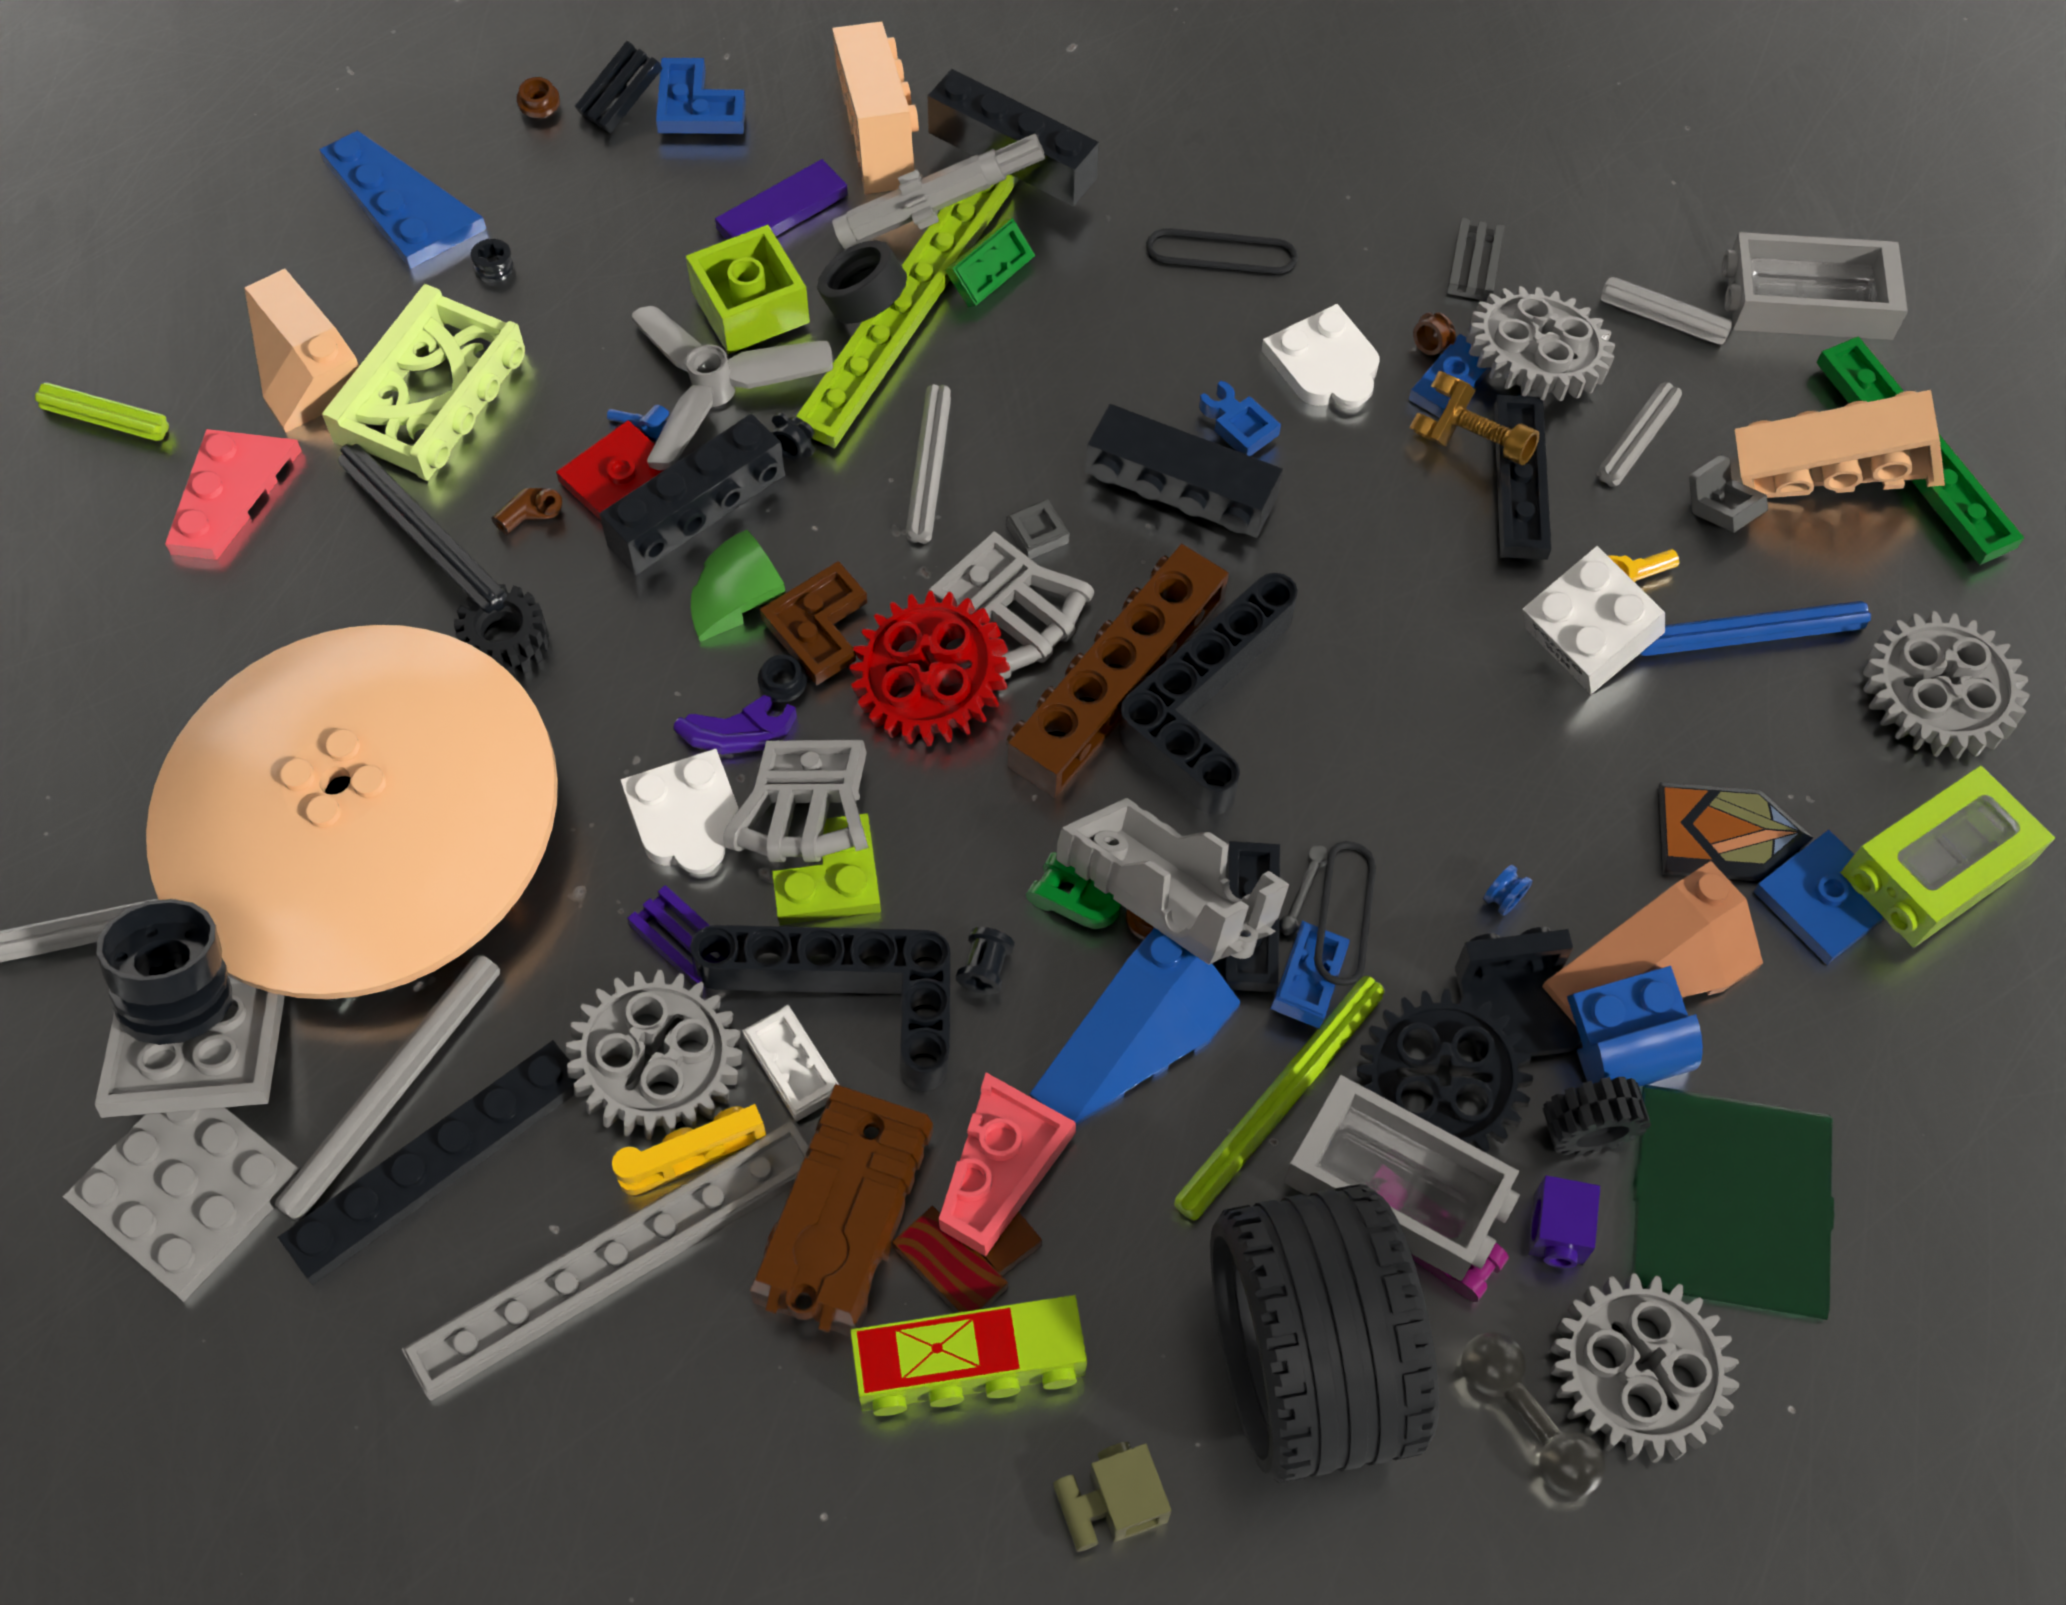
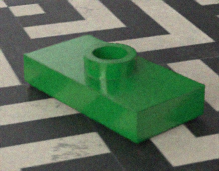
(990, 262)

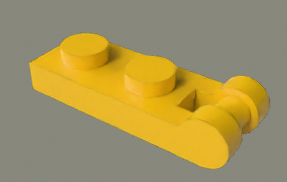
(687, 1150)

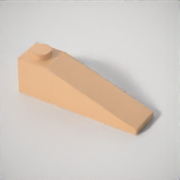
(296, 350)

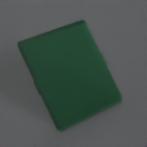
(1735, 1201)

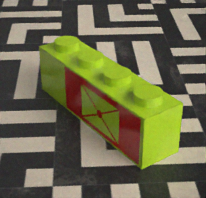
(969, 1354)

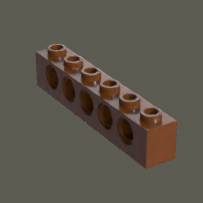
(1053, 760)

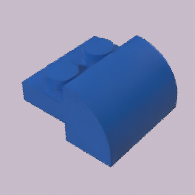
(1636, 1029)

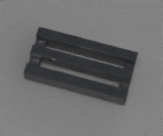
(613, 84)

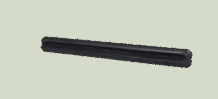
(423, 529)

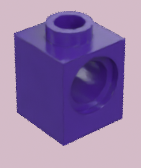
(1564, 1221)

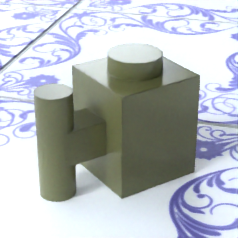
(1124, 1493)

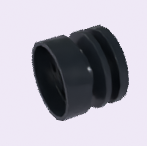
(165, 971)

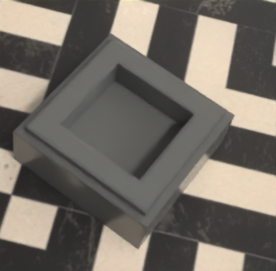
(1037, 529)

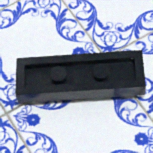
(1244, 868)

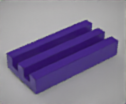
(654, 909)

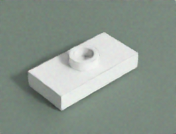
(791, 1062)

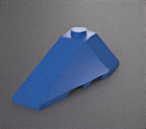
(1143, 1022)

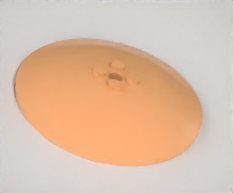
(401, 865)

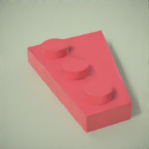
(223, 487)
(1003, 1161)

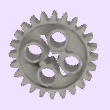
(1540, 343)
(1953, 671)
(614, 1031)
(1683, 1342)

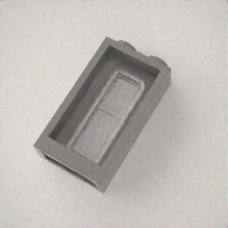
(1815, 286)
(1431, 1179)

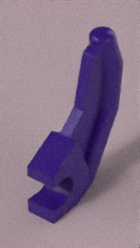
(738, 733)

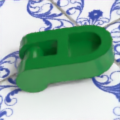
(1083, 904)

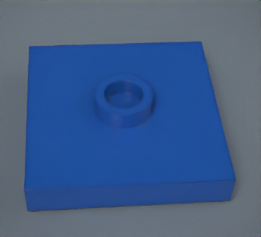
(1818, 899)

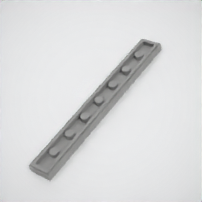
(606, 1262)

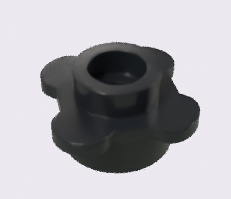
(794, 436)

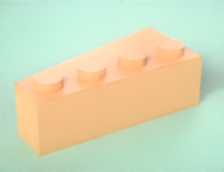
(876, 104)
(1844, 447)

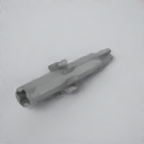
(922, 197)

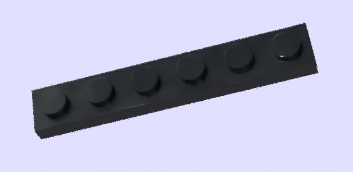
(429, 1163)

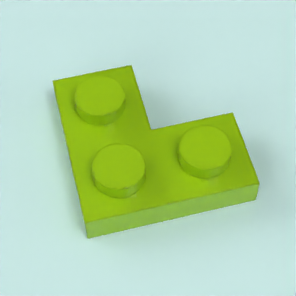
(836, 889)

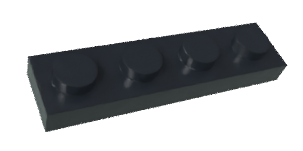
(1523, 488)

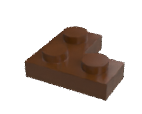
(806, 618)

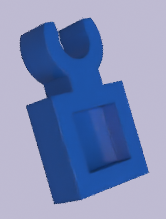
(1241, 424)

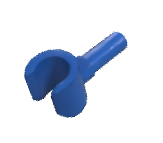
(650, 424)

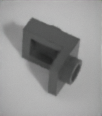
(1723, 499)

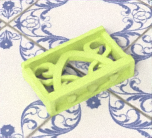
(444, 417)

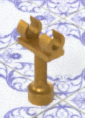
(1517, 443)

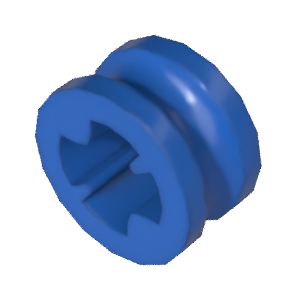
(1507, 890)

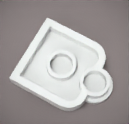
(1325, 359)
(683, 811)

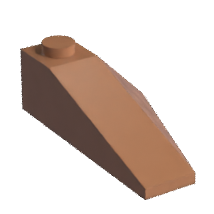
(1693, 926)

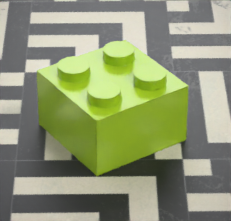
(748, 289)

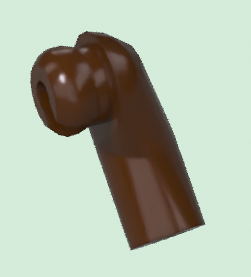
(527, 505)

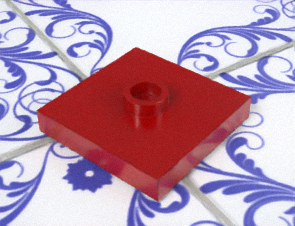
(609, 468)

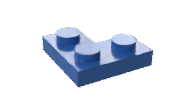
(689, 107)

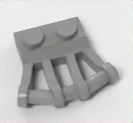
(1001, 573)
(802, 773)

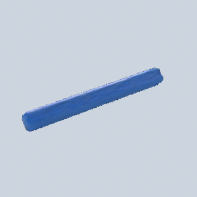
(1761, 627)

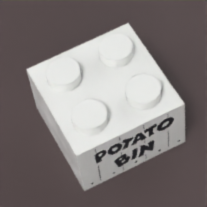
(1594, 620)

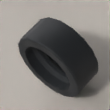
(862, 282)

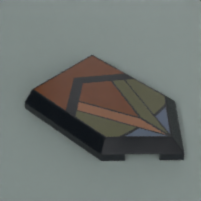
(1725, 825)

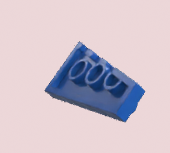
(402, 203)

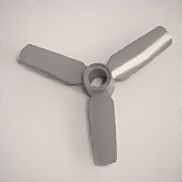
(716, 376)

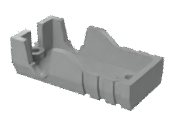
(1171, 880)

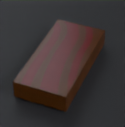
(949, 1266)

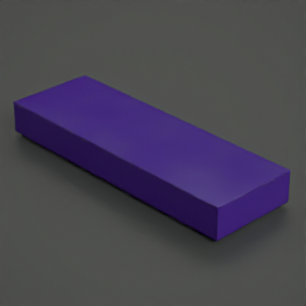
(785, 202)

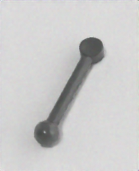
(1317, 858)

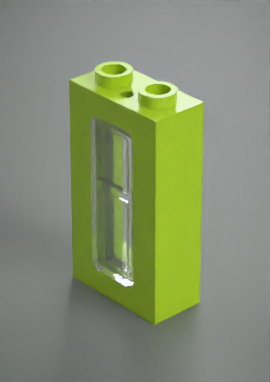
(1946, 855)

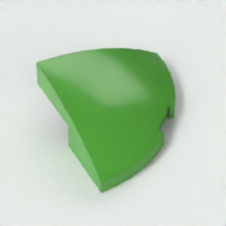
(732, 582)

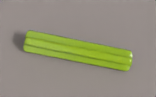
(102, 411)

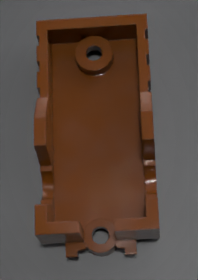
(842, 1210)

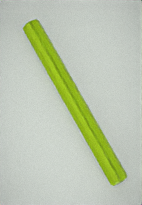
(1278, 1098)

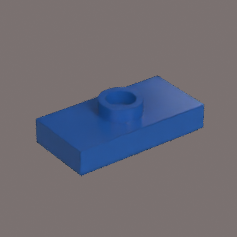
(1455, 362)
(1302, 990)

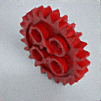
(930, 668)

